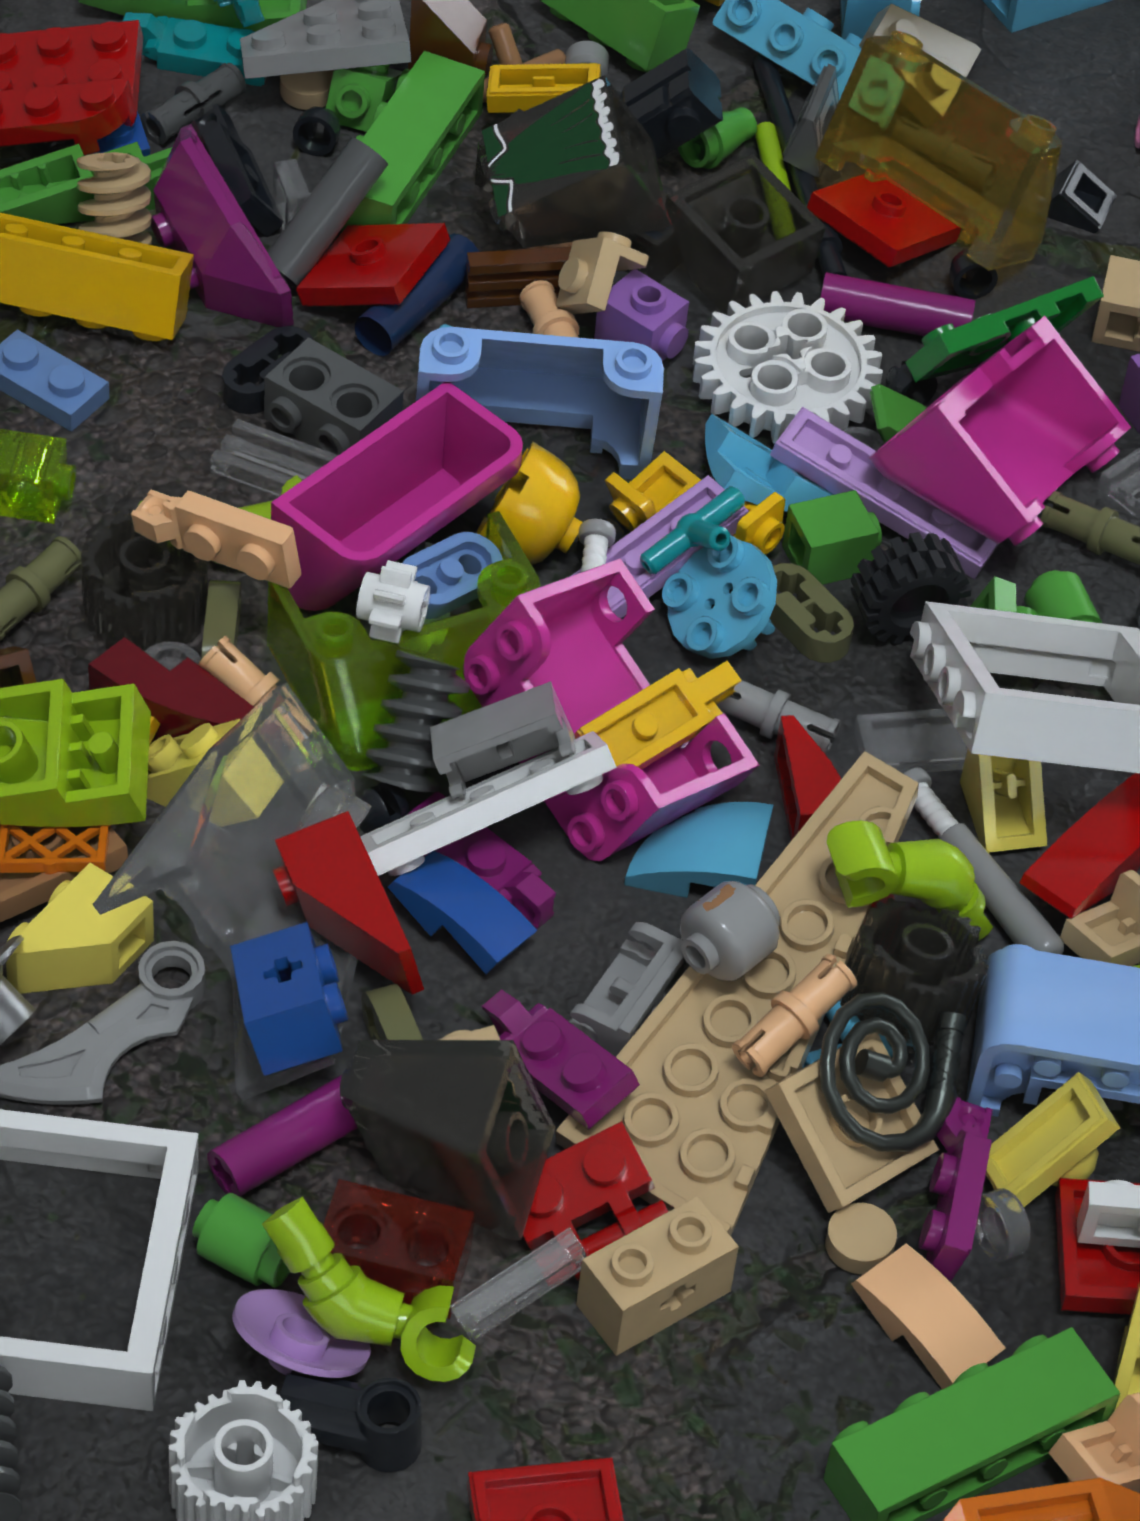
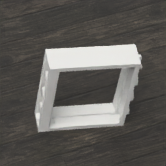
(964, 644)
(170, 1155)

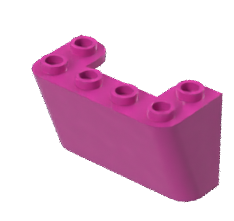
(577, 643)

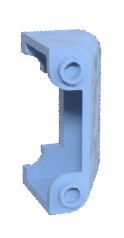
(555, 383)
(1053, 1018)

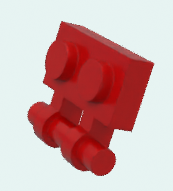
(588, 1182)

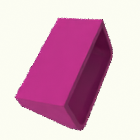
(394, 491)

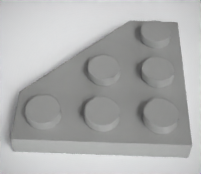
(329, 38)

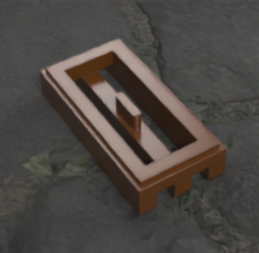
(515, 272)

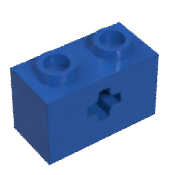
(289, 997)

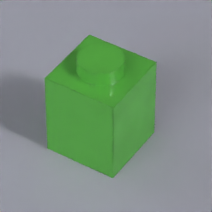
(831, 535)

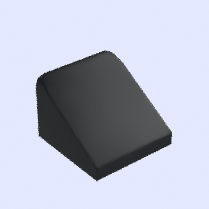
(1080, 198)

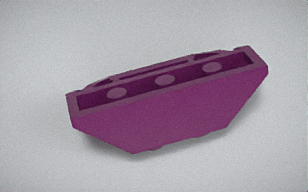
(204, 219)

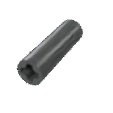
(326, 210)

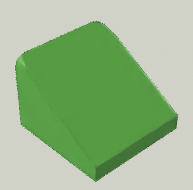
(892, 410)

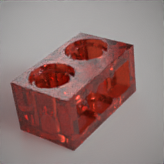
(399, 1235)

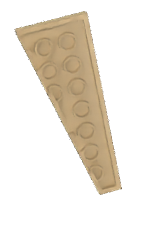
(697, 1108)

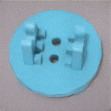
(736, 615)

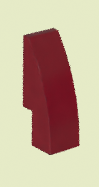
(176, 697)

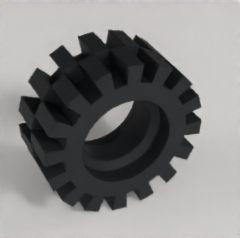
(902, 578)

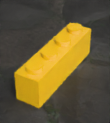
(93, 278)

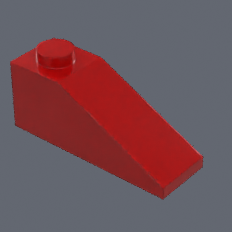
(344, 898)

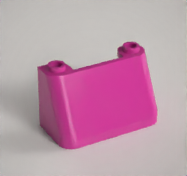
(1006, 437)

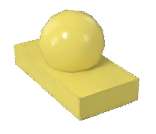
(1052, 1141)

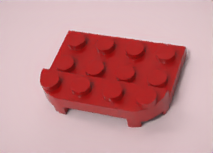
(69, 83)

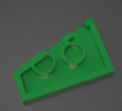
(967, 346)

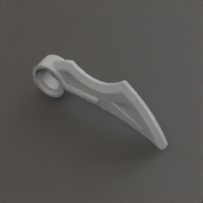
(80, 1062)

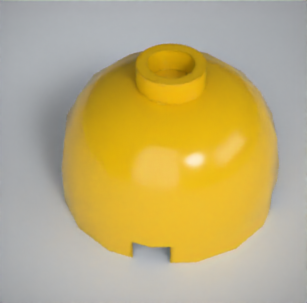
(539, 505)

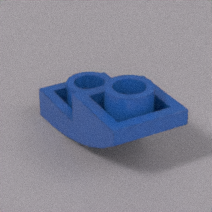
(466, 905)

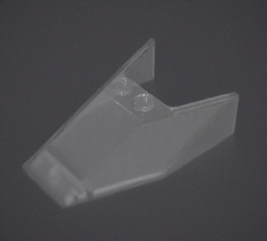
(219, 850)

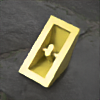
(1005, 801)

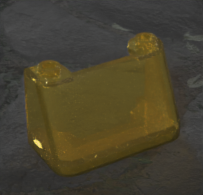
(947, 147)

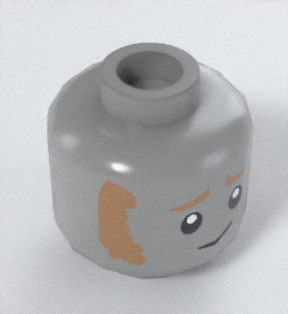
(729, 930)

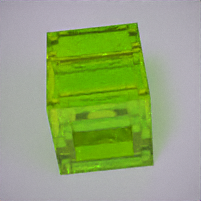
(34, 476)

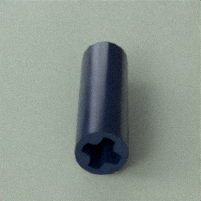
(386, 326)

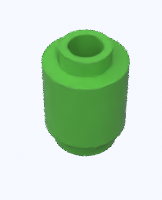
(1061, 596)
(235, 1240)

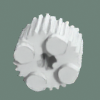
(243, 1459)

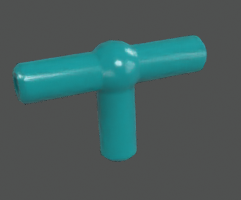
(696, 530)

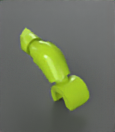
(913, 869)
(361, 1309)

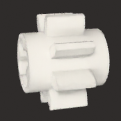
(393, 601)

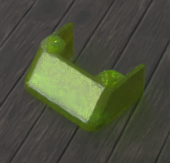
(345, 673)

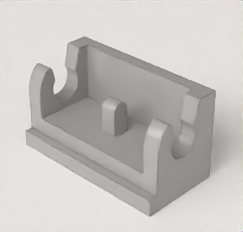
(500, 736)
(631, 987)

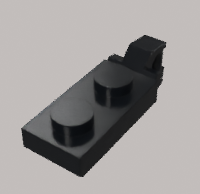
(238, 169)

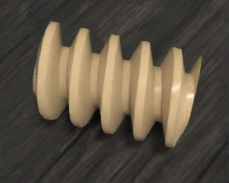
(118, 196)

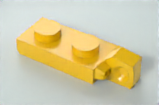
(663, 715)

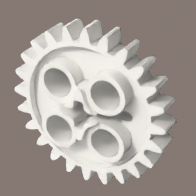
(782, 358)

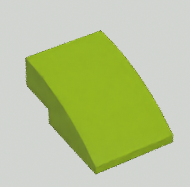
(73, 755)

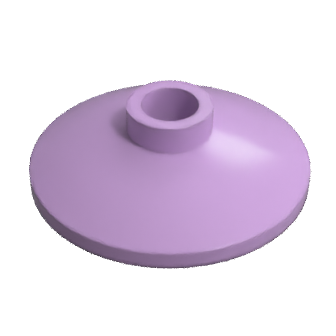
(291, 1340)

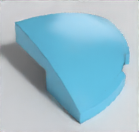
(747, 465)
(703, 848)

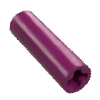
(893, 305)
(281, 1140)

